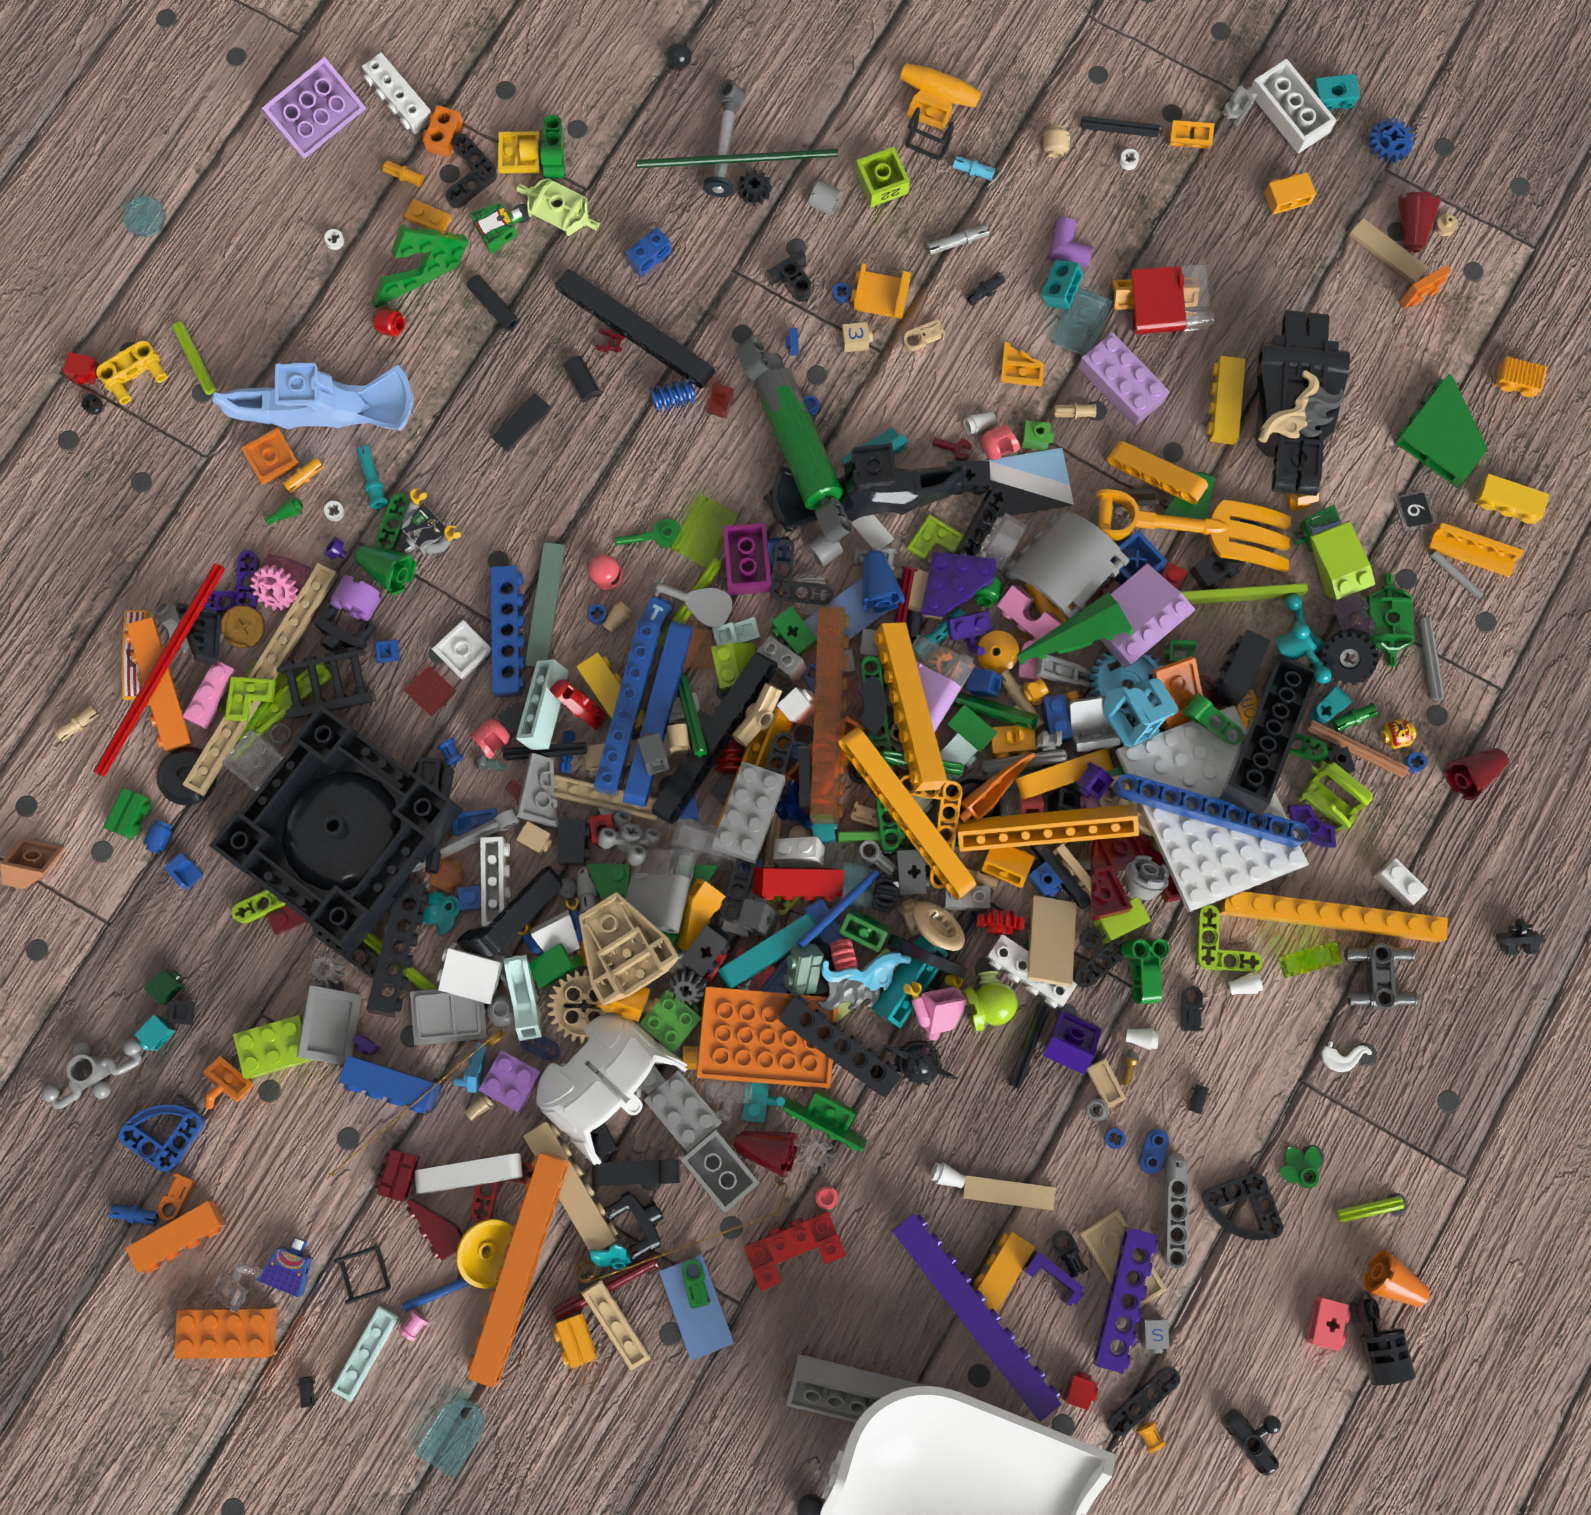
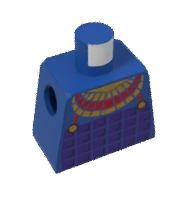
(288, 1269)

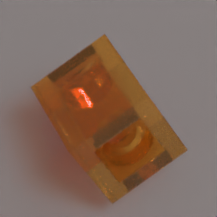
(449, 876)

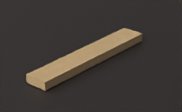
(585, 793)

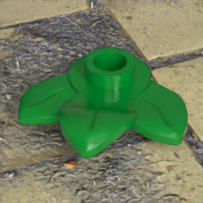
(1300, 1163)

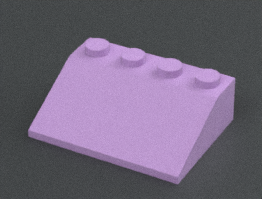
(313, 108)
(1151, 609)

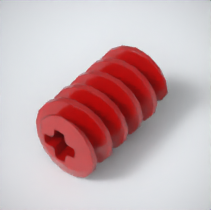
(729, 758)

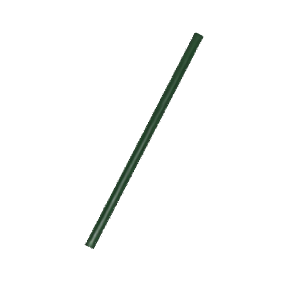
(736, 158)

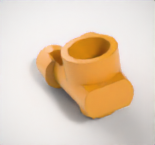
(1034, 691)

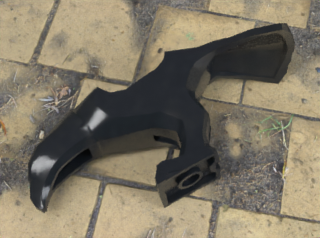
(870, 487)

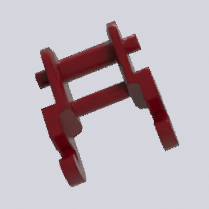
(616, 348)

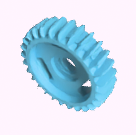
(1135, 673)

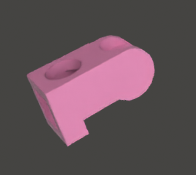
(1027, 671)

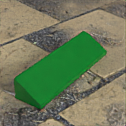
(997, 710)

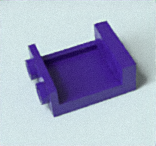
(1074, 1289)

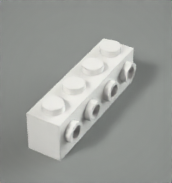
(397, 93)
(494, 877)
(1014, 960)

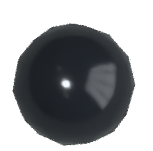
(678, 56)
(810, 1505)

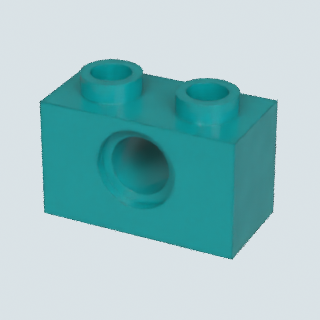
(1344, 86)

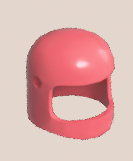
(997, 442)
(604, 571)
(491, 737)

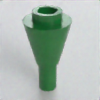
(290, 508)

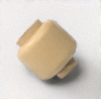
(1056, 141)

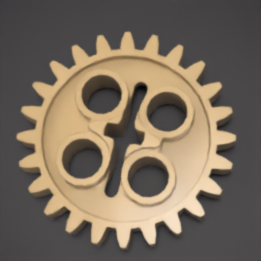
(583, 987)

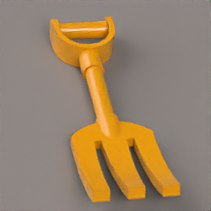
(1218, 527)

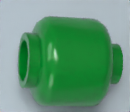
(990, 594)

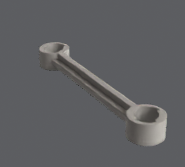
(499, 823)

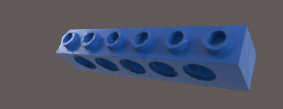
(501, 578)

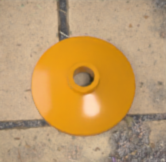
(1008, 656)

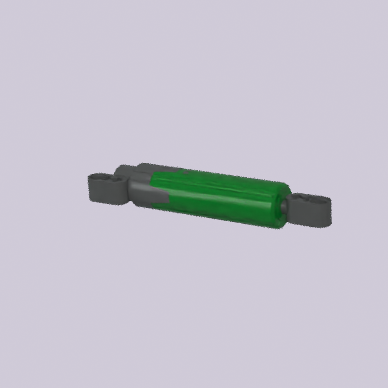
(796, 437)

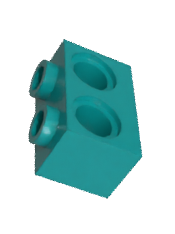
(1062, 284)

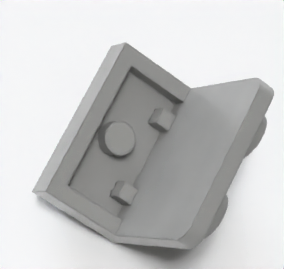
(1090, 726)

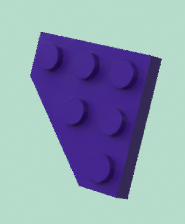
(954, 581)

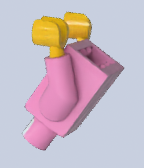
(938, 1009)

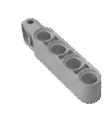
(1169, 1221)

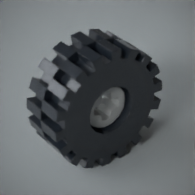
(1352, 642)

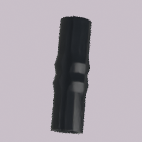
(492, 302)

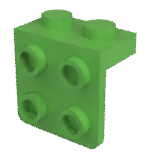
(671, 1021)

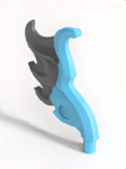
(859, 985)

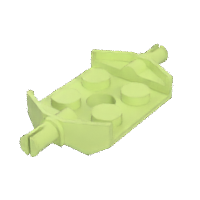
(569, 216)

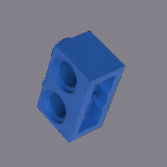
(648, 252)

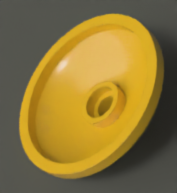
(482, 1267)

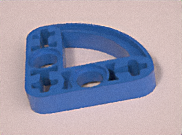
(162, 1150)

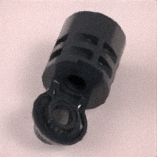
(1384, 1349)

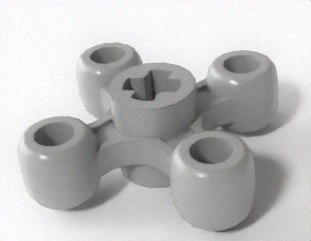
(628, 838)

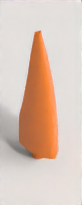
(987, 795)

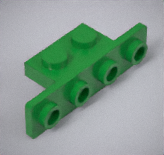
(829, 1117)

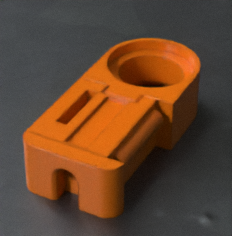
(177, 1195)

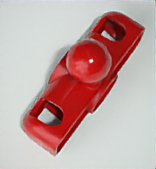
(578, 703)

